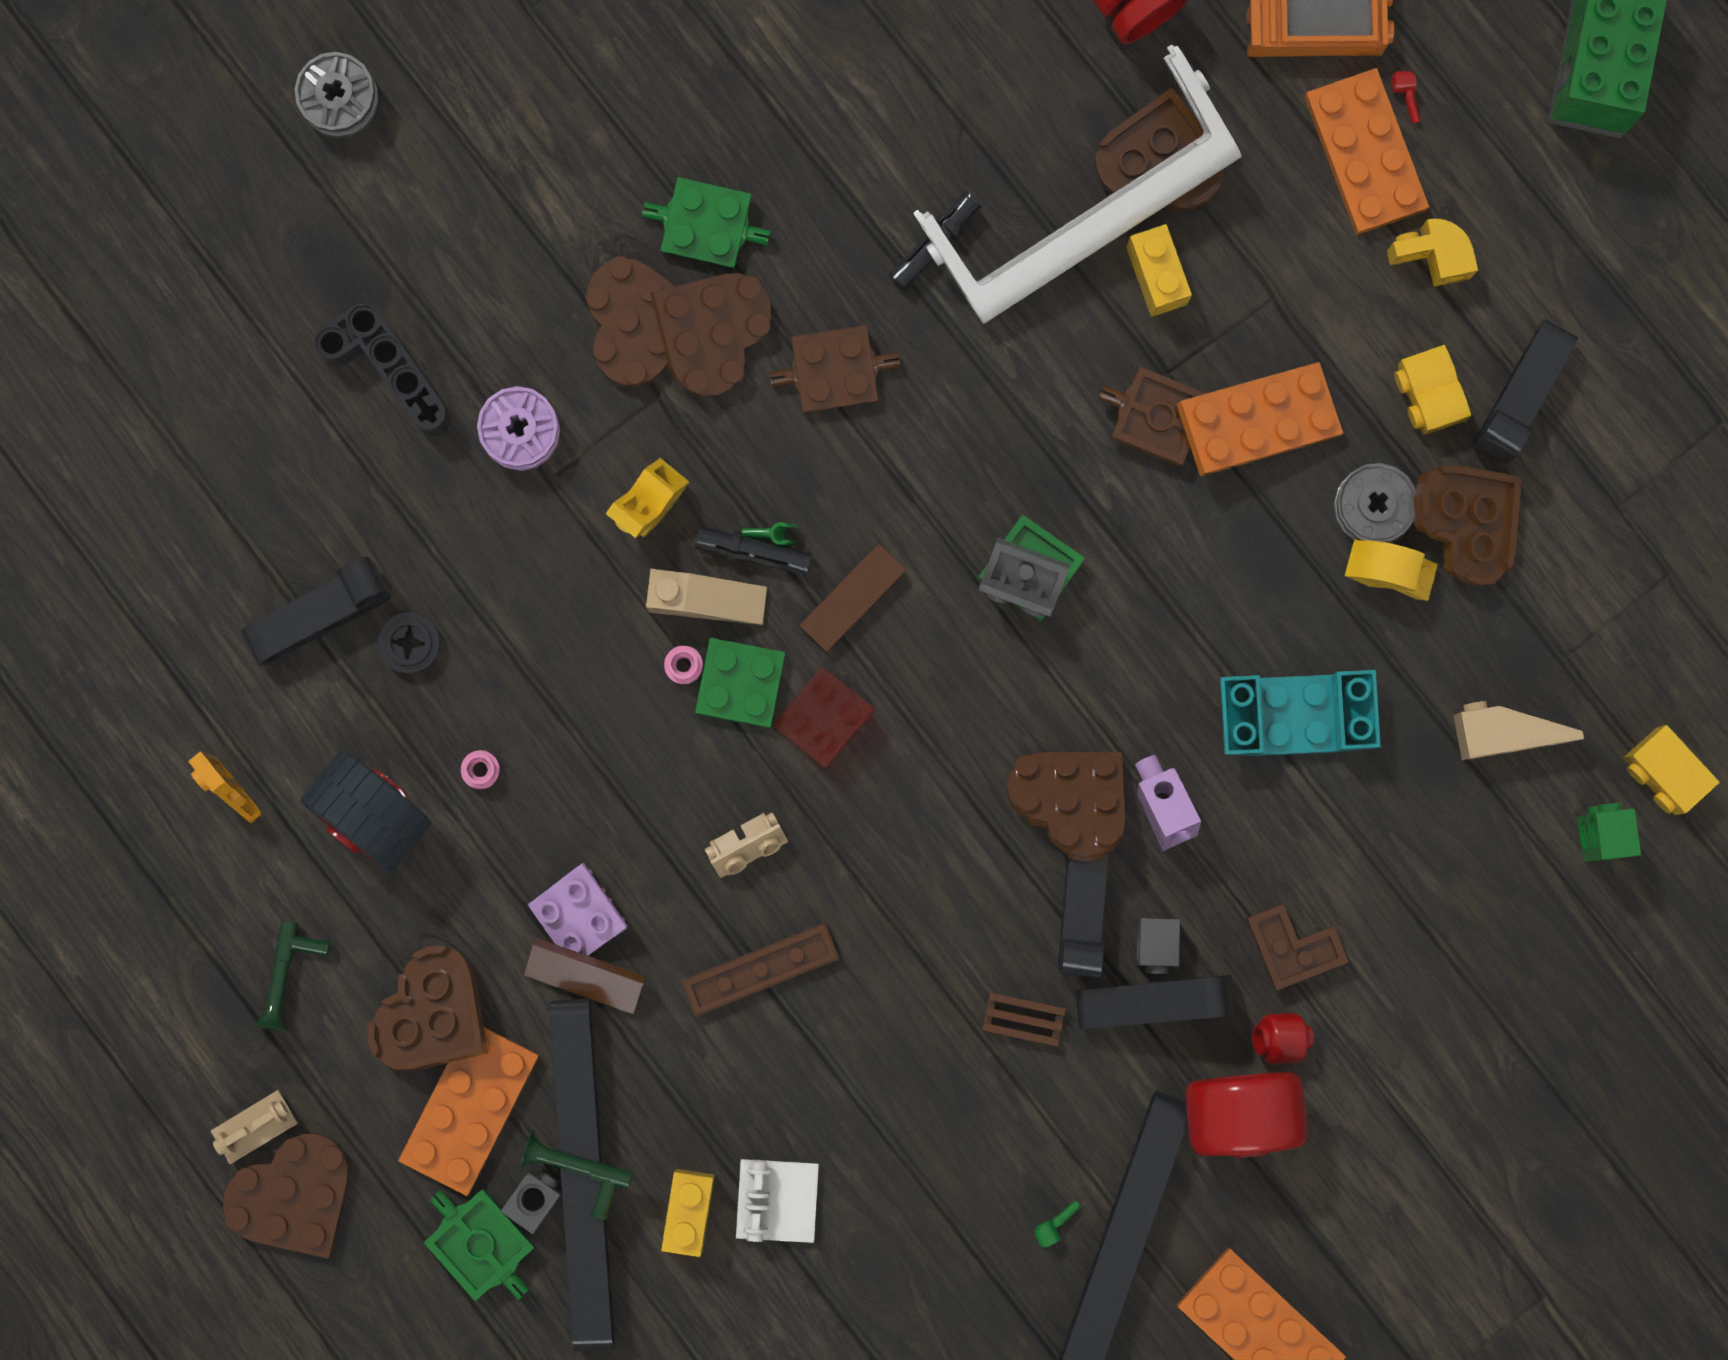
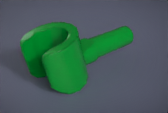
(775, 533)
(1047, 1233)

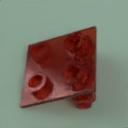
(824, 717)

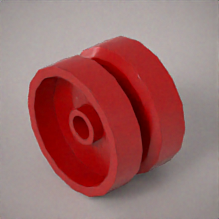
(1138, 17)

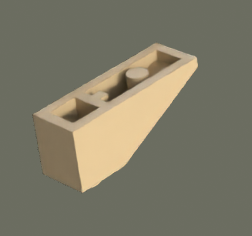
(705, 597)
(1502, 730)

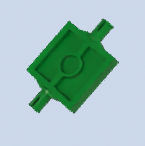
(706, 223)
(479, 1244)

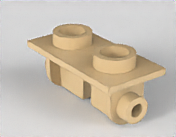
(762, 839)
(253, 1127)

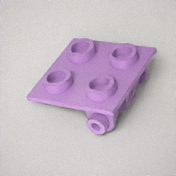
(578, 912)

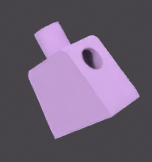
(1172, 818)

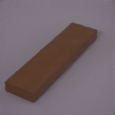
(760, 969)

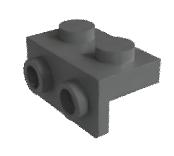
(1023, 578)

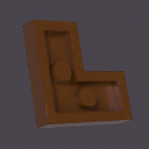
(1290, 958)

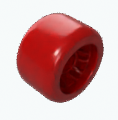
(1246, 1114)

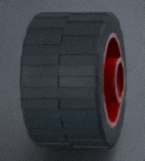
(366, 811)

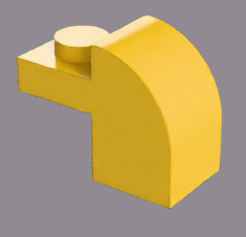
(1444, 246)
(648, 499)
(1391, 567)

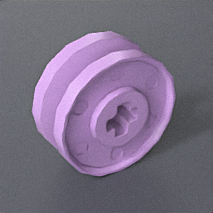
(498, 420)

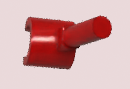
(1406, 83)

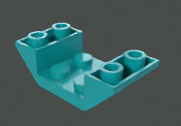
(1300, 713)

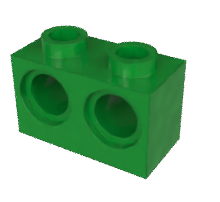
(1608, 833)

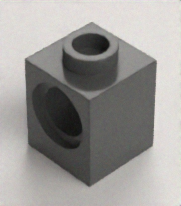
(1157, 944)
(523, 1214)

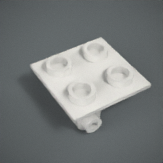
(777, 1201)

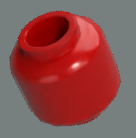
(1282, 1038)

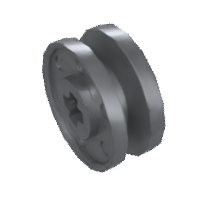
(331, 74)
(1379, 482)

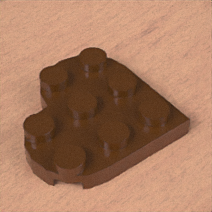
(1147, 141)
(708, 327)
(629, 337)
(1473, 518)
(1074, 798)
(431, 1016)
(294, 1198)

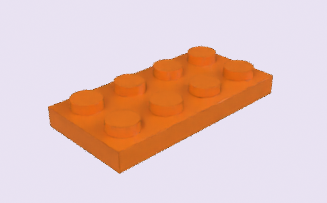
(1366, 151)
(1259, 419)
(468, 1113)
(1251, 1317)

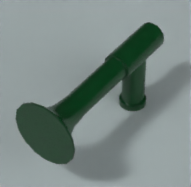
(286, 945)
(609, 1176)

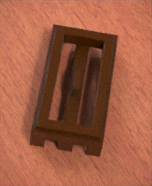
(1056, 1026)

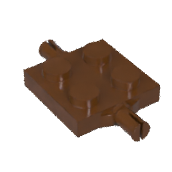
(834, 369)
(1150, 416)

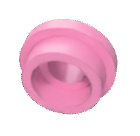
(680, 653)
(469, 764)

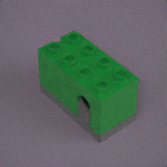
(1606, 64)

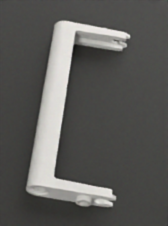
(1104, 220)

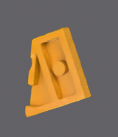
(214, 776)

